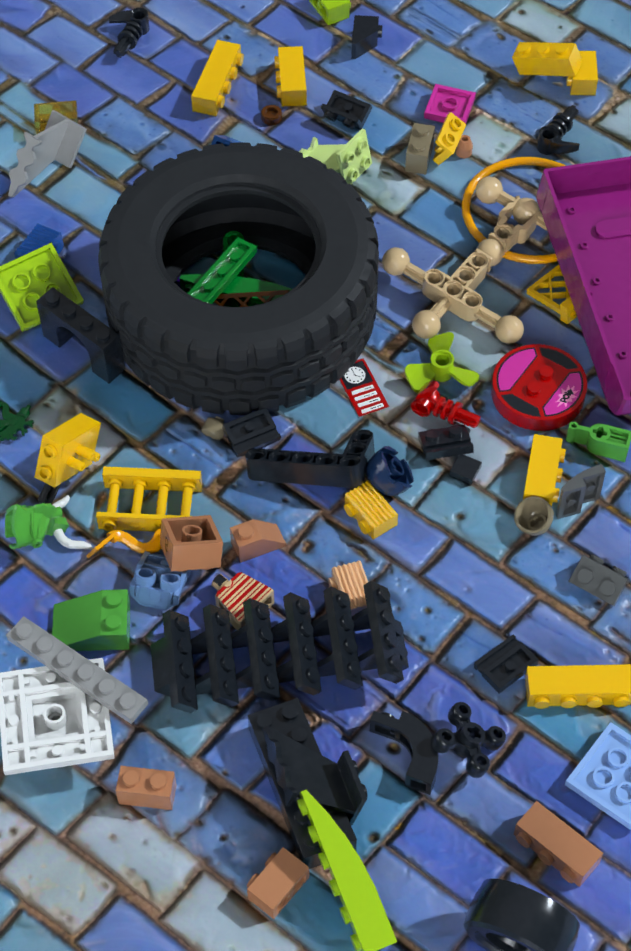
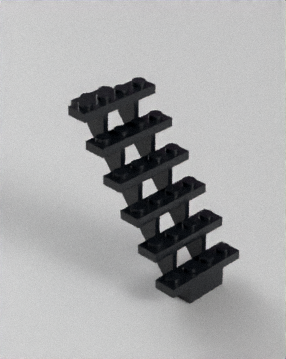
(174, 660)

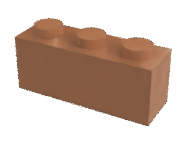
(557, 844)

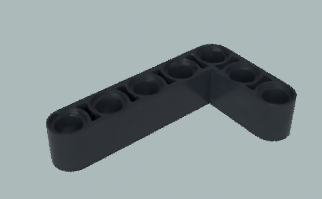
(314, 468)

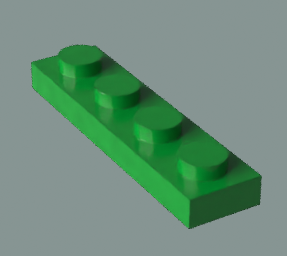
(223, 271)

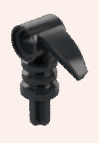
(136, 25)
(550, 136)

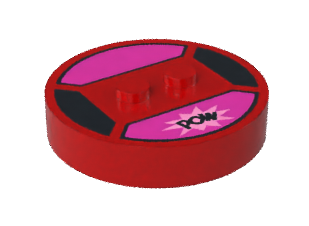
(539, 387)

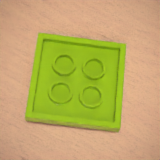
(30, 278)

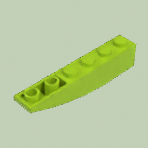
(349, 879)

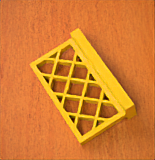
(566, 308)

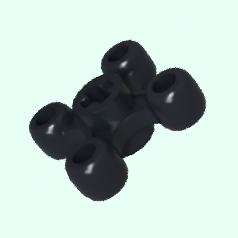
(468, 739)

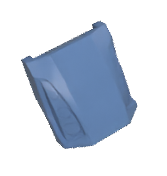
(156, 584)

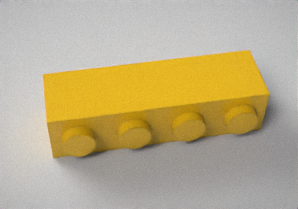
(217, 78)
(578, 686)

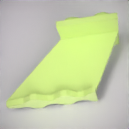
(346, 159)

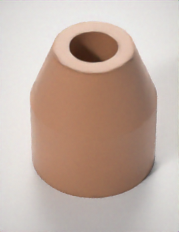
(464, 147)

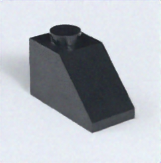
(365, 34)

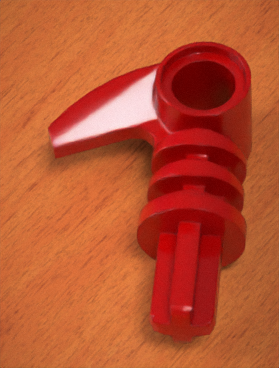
(429, 400)

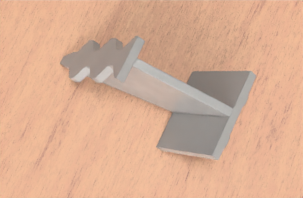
(57, 142)

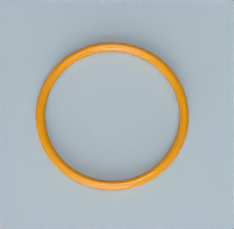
(466, 213)

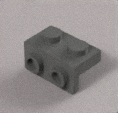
(598, 579)

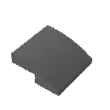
(579, 490)

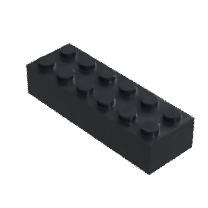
(292, 722)

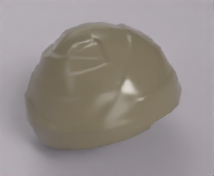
(533, 516)

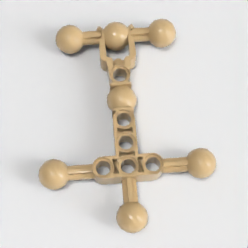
(457, 292)

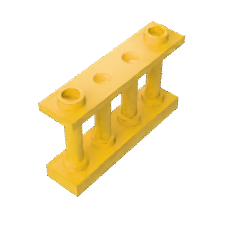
(140, 480)

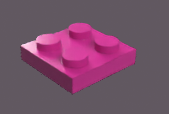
(447, 100)

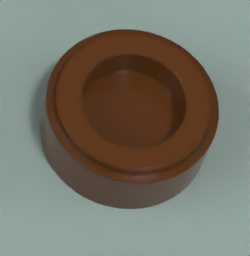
(271, 115)

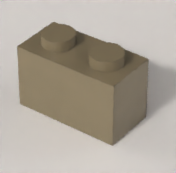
(419, 148)

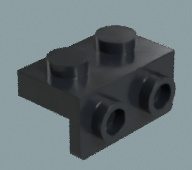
(347, 110)

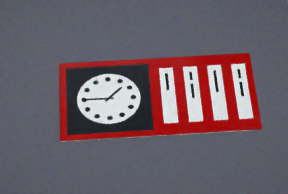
(363, 389)

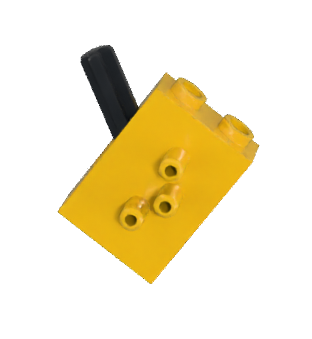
(65, 453)

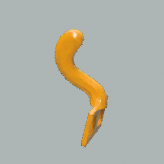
(120, 536)

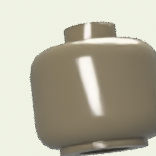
(213, 428)

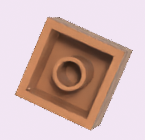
(191, 543)

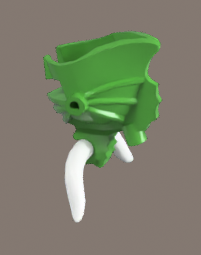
(33, 523)

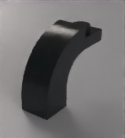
(417, 740)

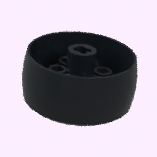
(519, 919)

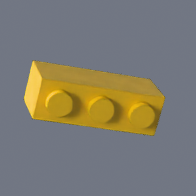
(547, 59)
(291, 76)
(543, 468)

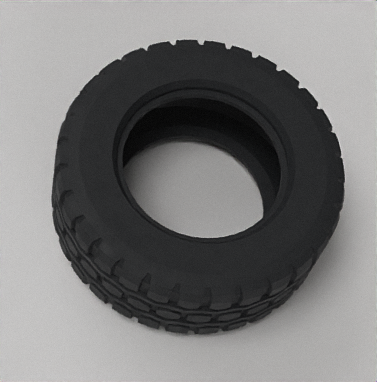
(251, 353)

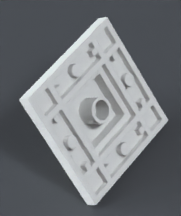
(50, 722)

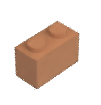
(146, 787)
(277, 882)

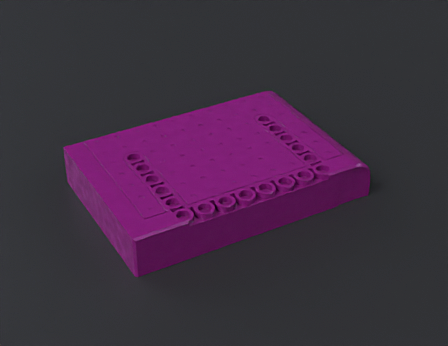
(590, 232)

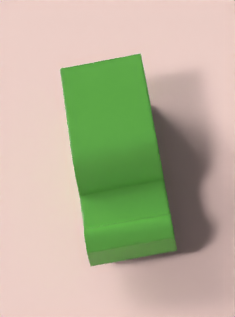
(601, 439)

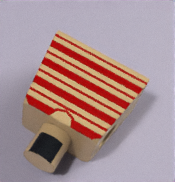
(237, 590)

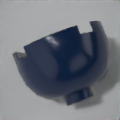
(389, 473)

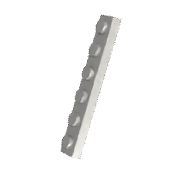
(77, 670)

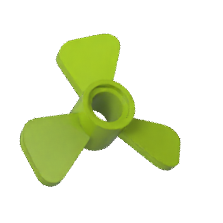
(440, 367)

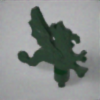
(13, 423)

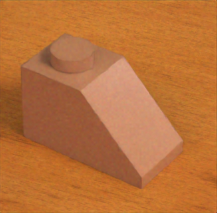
(255, 539)

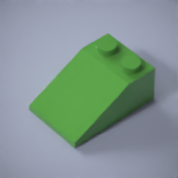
(94, 621)

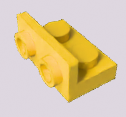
(448, 138)

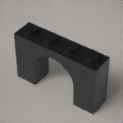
(64, 319)

